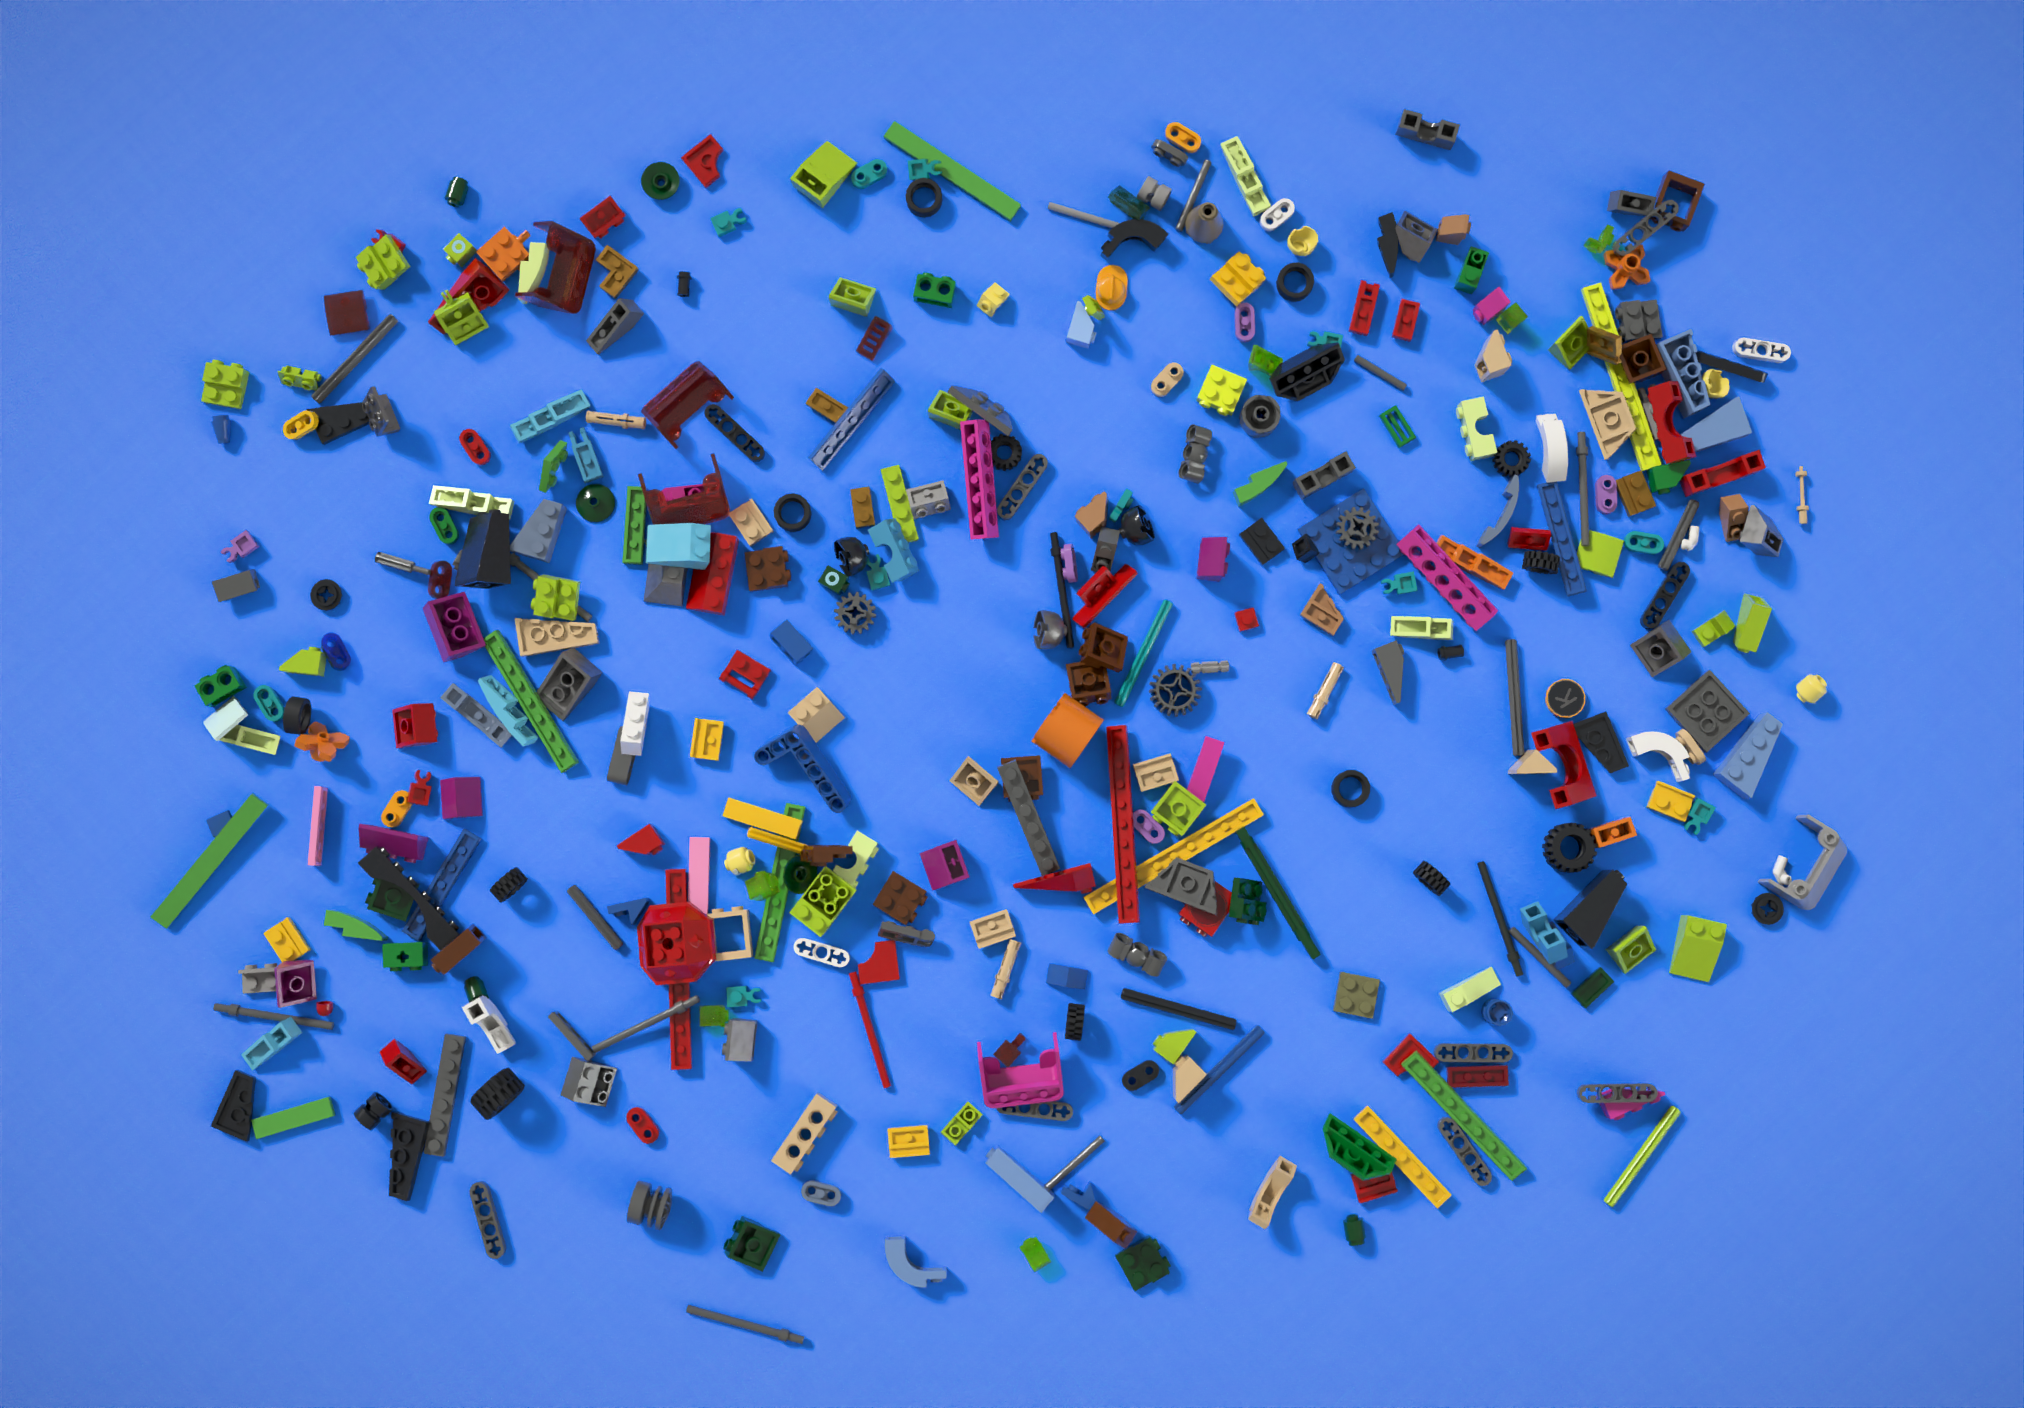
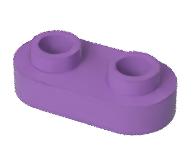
(1244, 323)
(1605, 493)
(1070, 570)
(1147, 826)

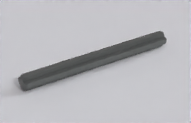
(354, 358)
(1514, 697)

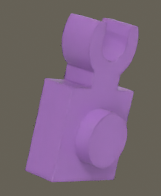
(242, 545)

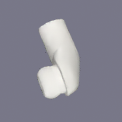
(1692, 539)
(1779, 872)

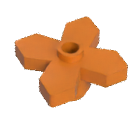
(1627, 267)
(320, 743)

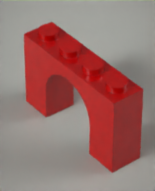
(1577, 781)

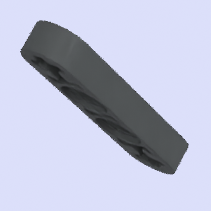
(1645, 228)
(1020, 485)
(1472, 1052)
(1617, 1092)
(1034, 1112)
(1462, 1152)
(483, 1220)

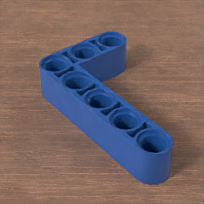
(808, 763)

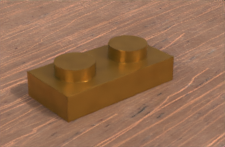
(826, 405)
(862, 507)

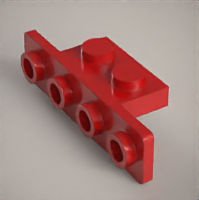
(1101, 591)

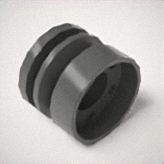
(649, 1205)

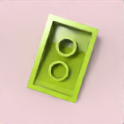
(1697, 947)

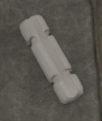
(1210, 667)

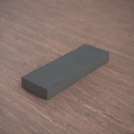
(573, 1037)

